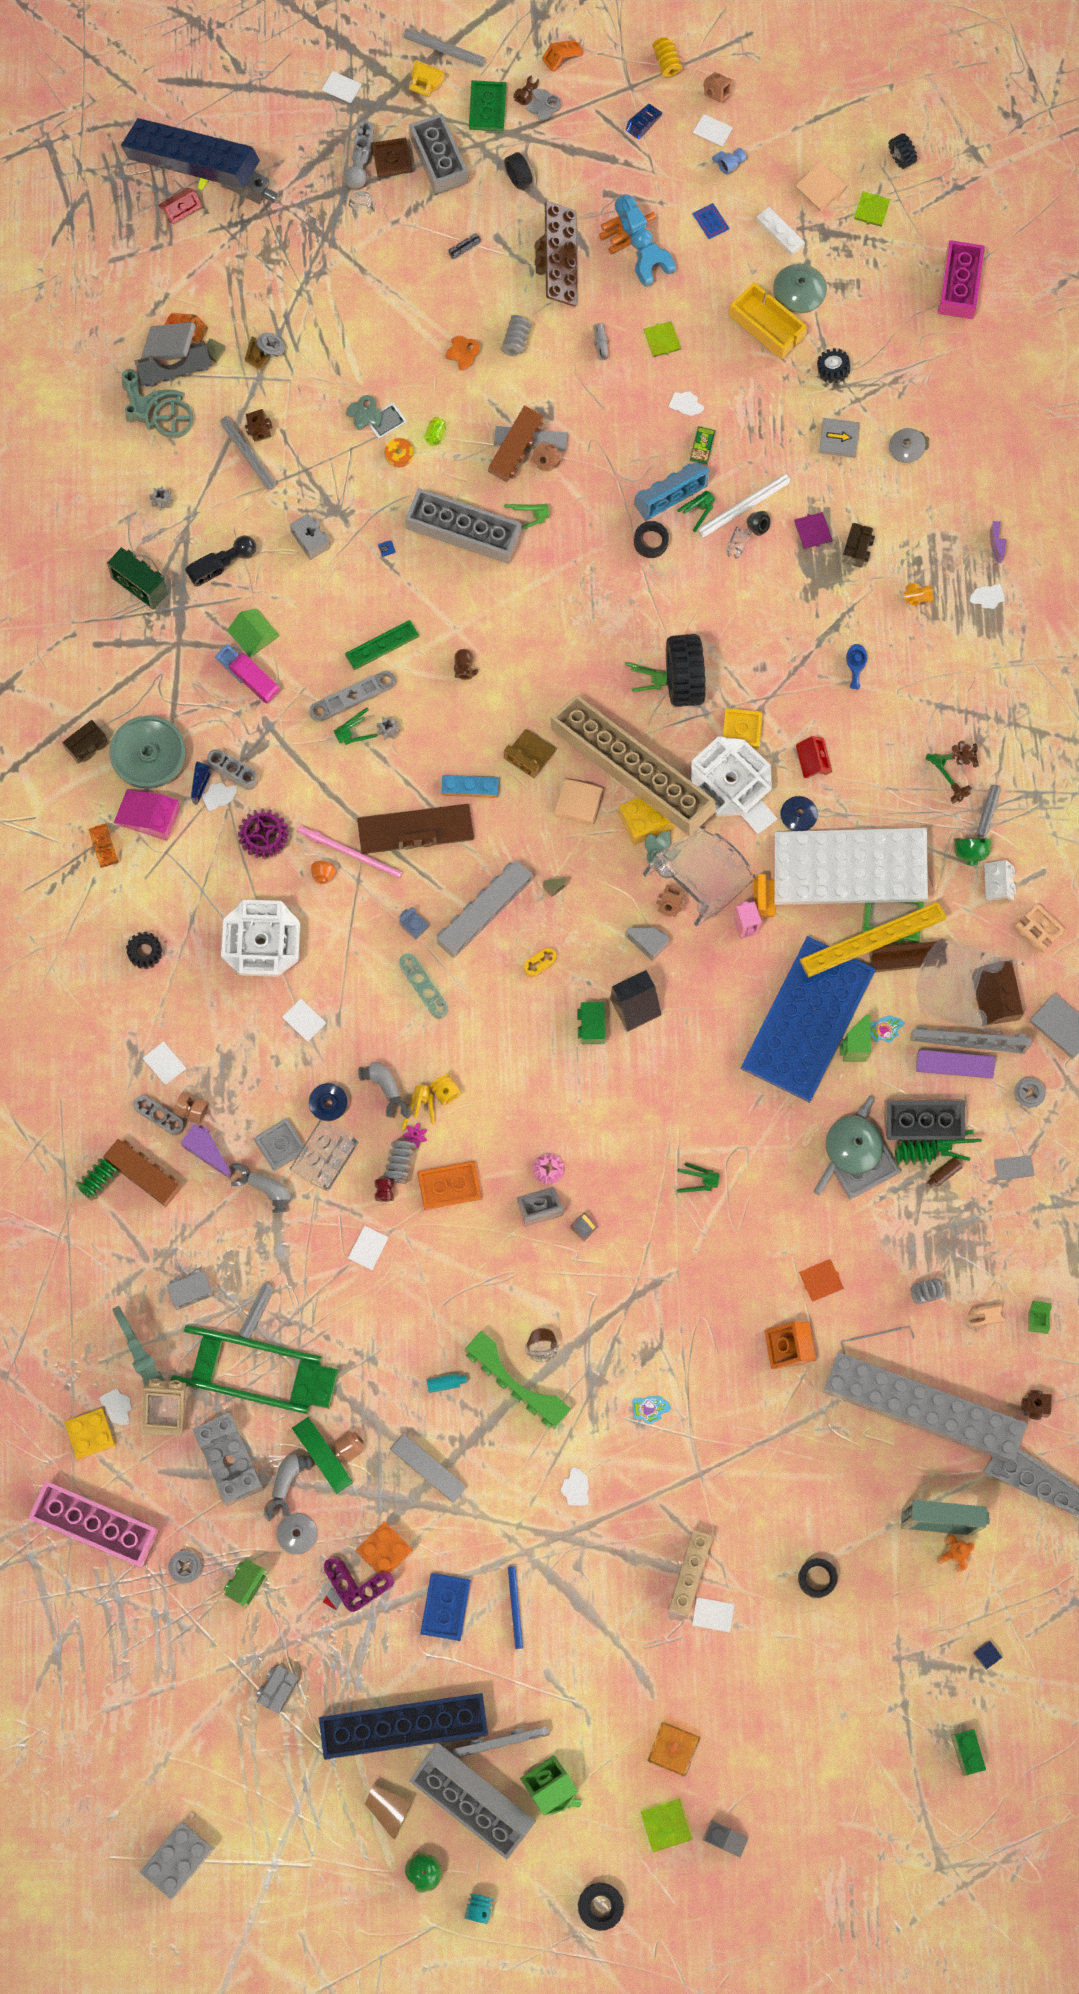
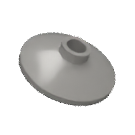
(910, 452)
(304, 1541)

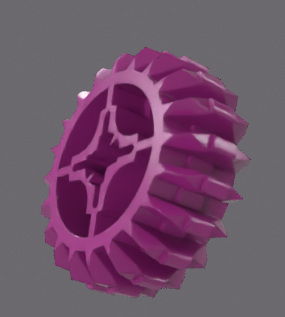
(270, 831)

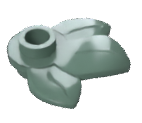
(364, 415)
(656, 844)

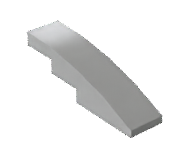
(428, 1468)

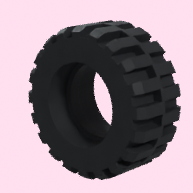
(685, 670)

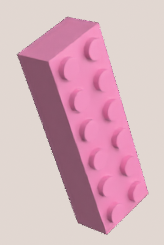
(93, 1524)

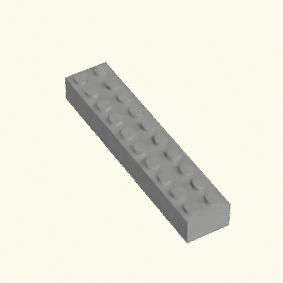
(925, 1408)

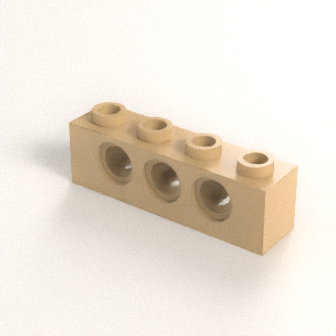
(690, 1573)

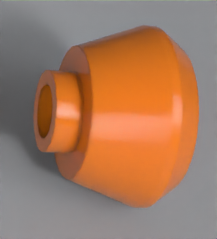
(322, 871)

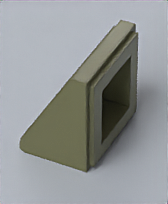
(554, 885)

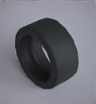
(518, 170)
(651, 552)
(817, 1593)

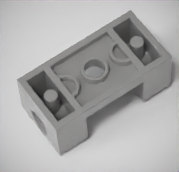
(222, 1439)

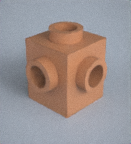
(717, 86)
(546, 456)
(670, 901)

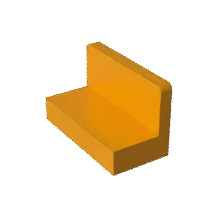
(764, 895)

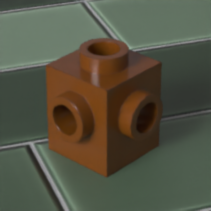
(258, 425)
(1043, 1404)

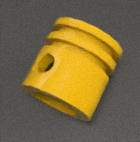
(442, 1086)

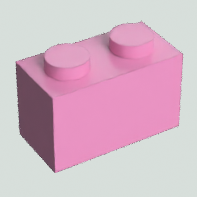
(747, 919)

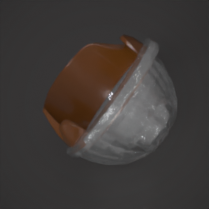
(542, 1345)

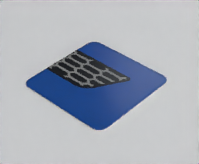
(386, 548)

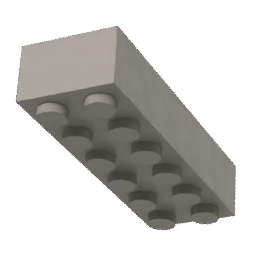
(463, 525)
(472, 1801)

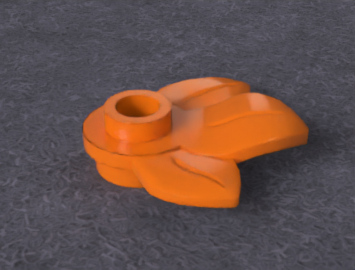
(461, 353)

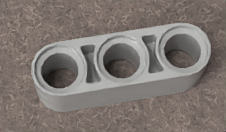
(228, 762)

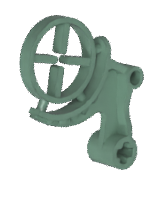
(141, 405)
(143, 1362)

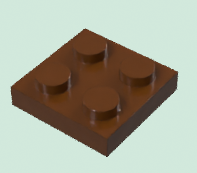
(391, 157)

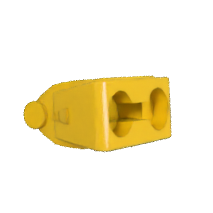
(426, 76)

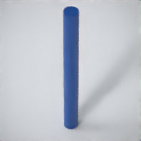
(515, 1607)

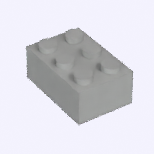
(177, 1860)

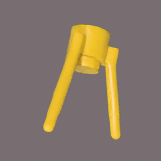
(421, 1096)

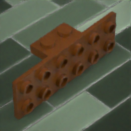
(558, 254)
(415, 829)

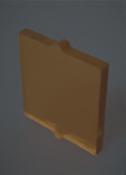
(821, 1280)

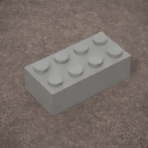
(438, 153)

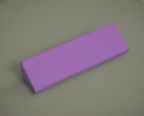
(955, 1064)

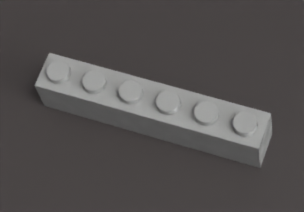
(484, 908)

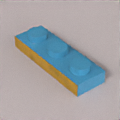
(470, 786)

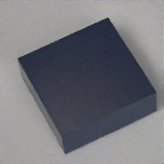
(987, 1655)

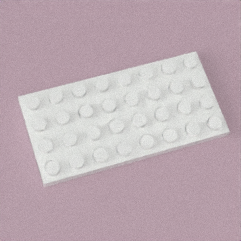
(851, 866)

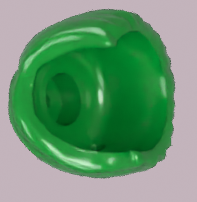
(419, 1863)

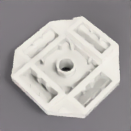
(737, 760)
(260, 920)

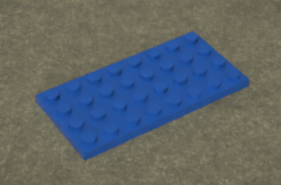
(806, 1023)

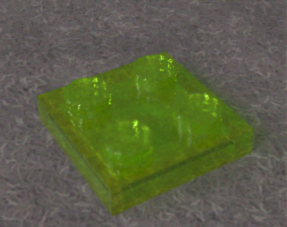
(666, 1825)

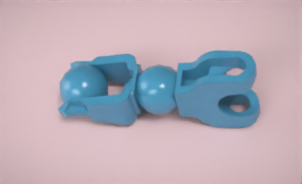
(641, 239)

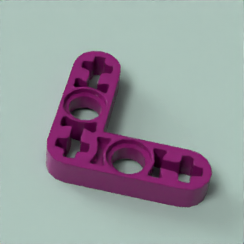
(353, 1591)

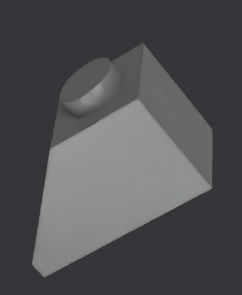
(648, 940)

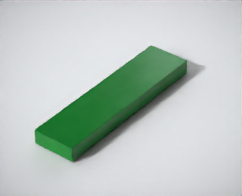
(381, 645)

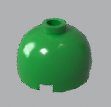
(972, 849)

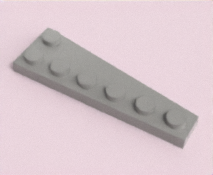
(1011, 1044)
(1036, 1480)

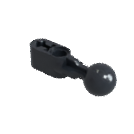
(214, 564)

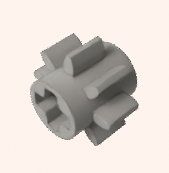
(161, 498)
(384, 725)

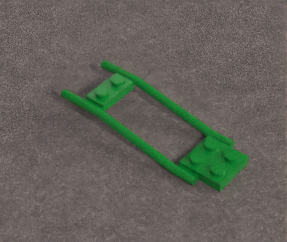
(312, 1385)

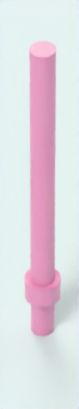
(316, 836)

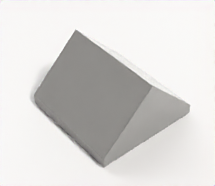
(540, 1206)

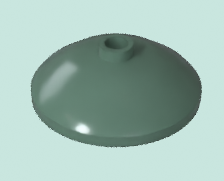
(798, 296)
(846, 1152)

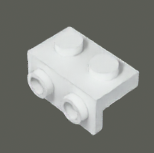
(999, 880)

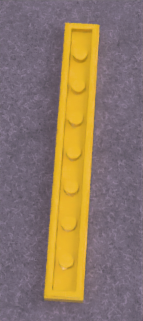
(873, 939)

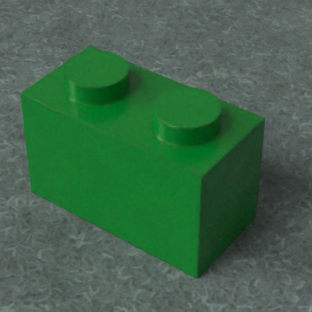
(592, 1023)
(968, 1752)

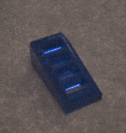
(637, 129)
(201, 776)

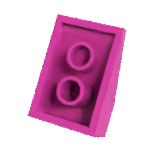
(148, 813)

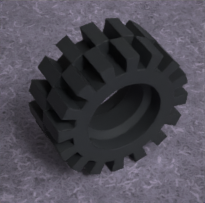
(151, 958)

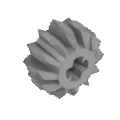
(927, 1291)

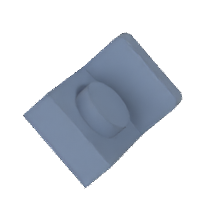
(413, 923)

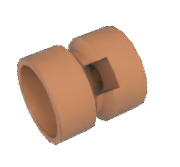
(192, 1108)

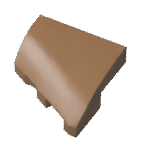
(387, 1808)

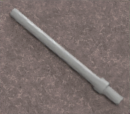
(862, 1112)

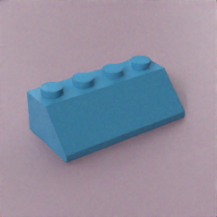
(671, 490)

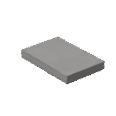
(169, 341)
(1059, 1024)
(859, 1183)

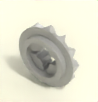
(271, 339)
(1027, 1084)
(175, 1567)

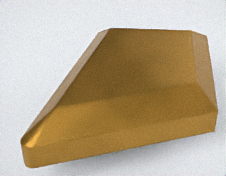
(254, 356)

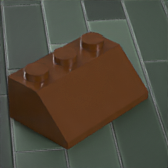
(999, 995)

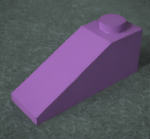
(201, 1144)

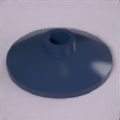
(796, 821)
(325, 1093)

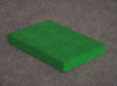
(487, 105)

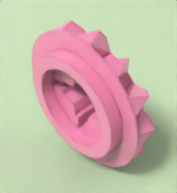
(540, 1172)

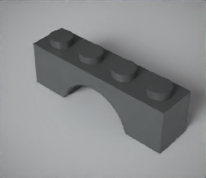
(152, 371)

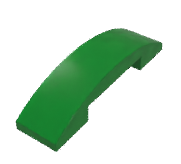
(322, 1455)

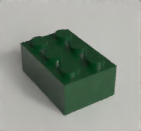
(137, 577)

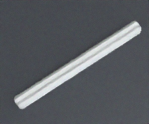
(744, 505)

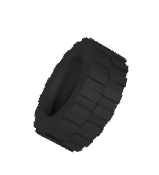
(615, 1899)

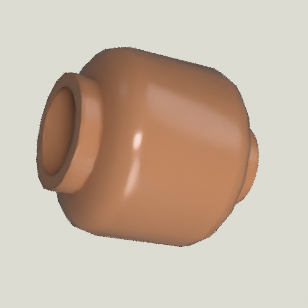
(348, 1446)

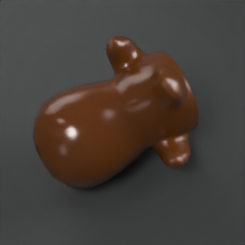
(463, 665)

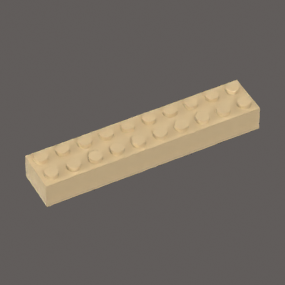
(633, 765)

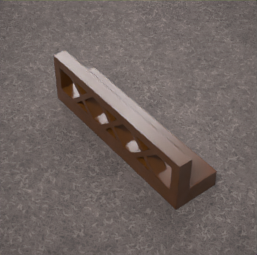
(899, 956)

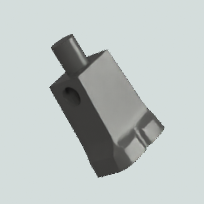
(255, 189)

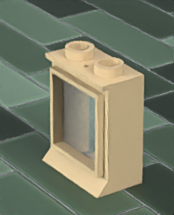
(164, 1407)

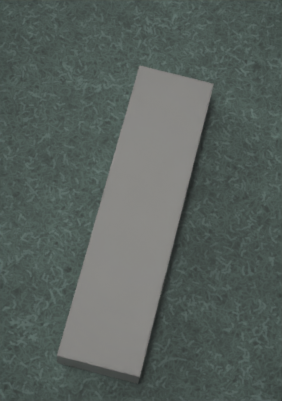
(558, 439)

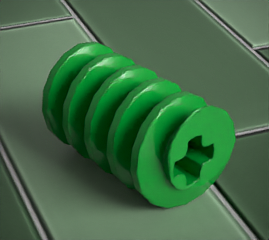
(918, 1151)
(96, 1178)

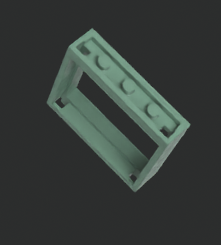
(944, 1517)

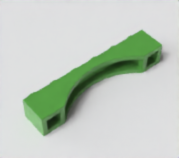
(548, 1407)

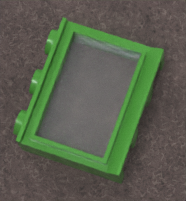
(880, 913)

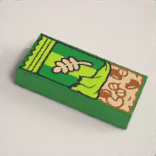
(702, 445)

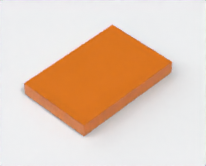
(449, 1185)

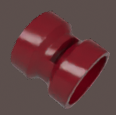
(384, 1191)

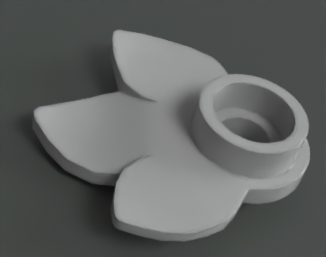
(542, 102)

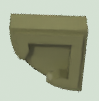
(215, 349)

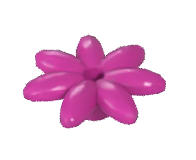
(415, 1139)

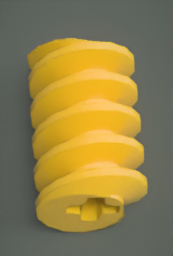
(667, 56)

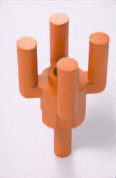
(622, 239)
(956, 1552)

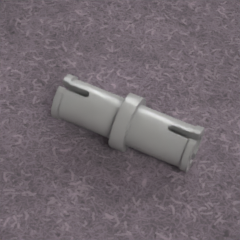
(601, 341)

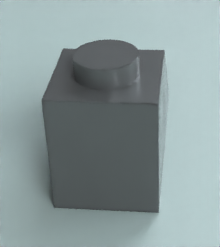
(725, 1839)

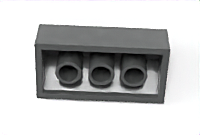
(925, 1119)

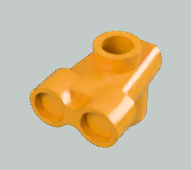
(916, 595)

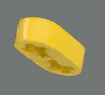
(537, 958)

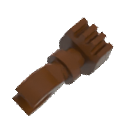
(522, 95)

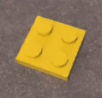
(743, 725)
(89, 1434)

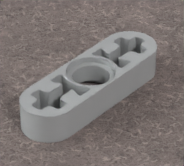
(173, 1118)

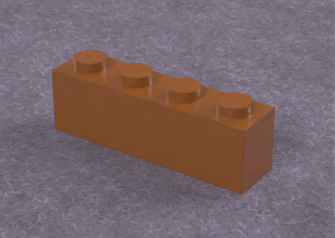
(515, 444)
(141, 1172)

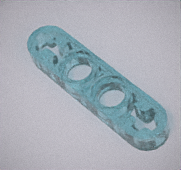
(422, 986)

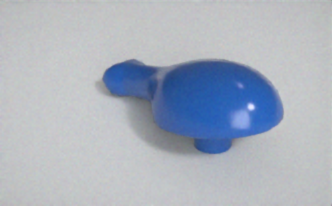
(856, 661)

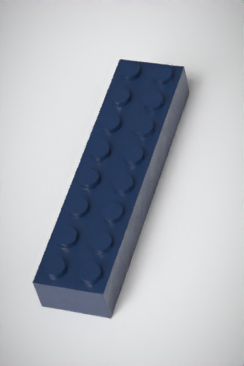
(190, 153)
(403, 1726)

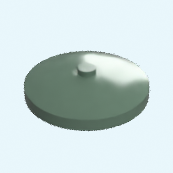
(147, 752)

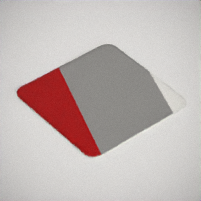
(332, 1599)

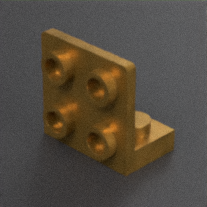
(529, 753)

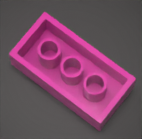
(961, 279)

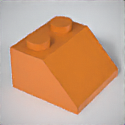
(790, 1345)

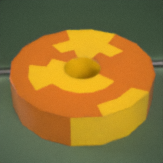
(402, 459)

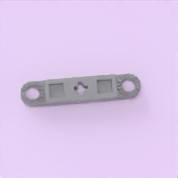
(340, 702)
(517, 1736)

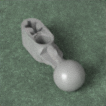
(355, 175)

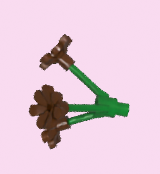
(962, 756)

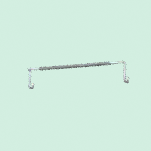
(875, 1334)

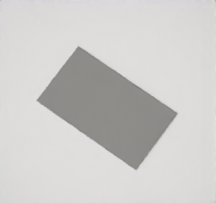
(1014, 1167)

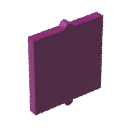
(813, 530)

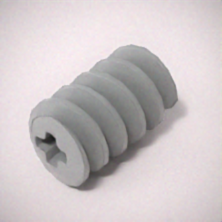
(516, 335)
(398, 1160)

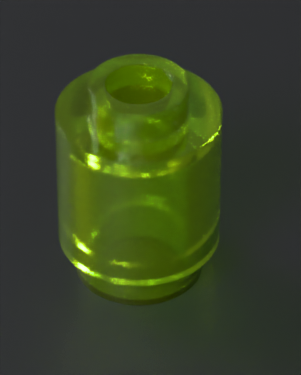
(435, 431)

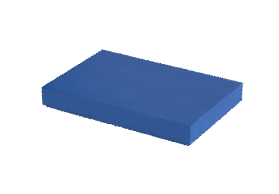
(445, 1607)

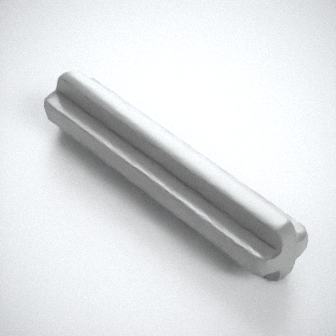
(988, 811)
(256, 1310)

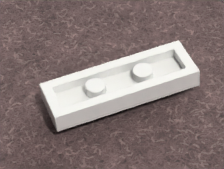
(780, 231)

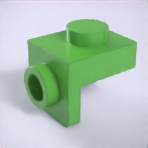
(1039, 1317)

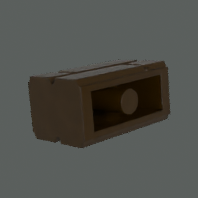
(857, 545)
(85, 742)

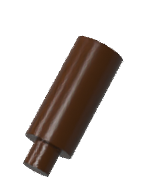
(944, 1173)

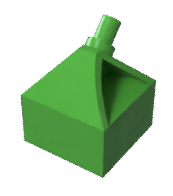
(551, 1787)

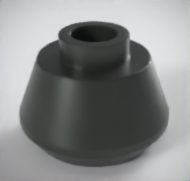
(758, 522)

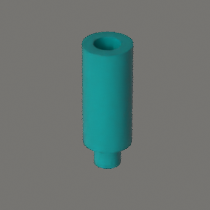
(445, 1382)

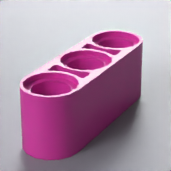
(254, 677)

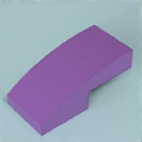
(997, 544)

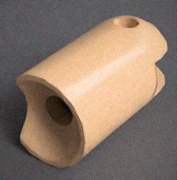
(987, 1314)

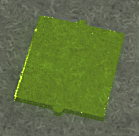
(872, 209)
(662, 339)

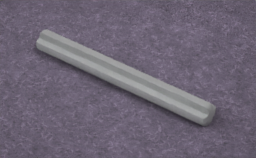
(444, 47)
(248, 453)

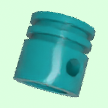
(479, 1908)

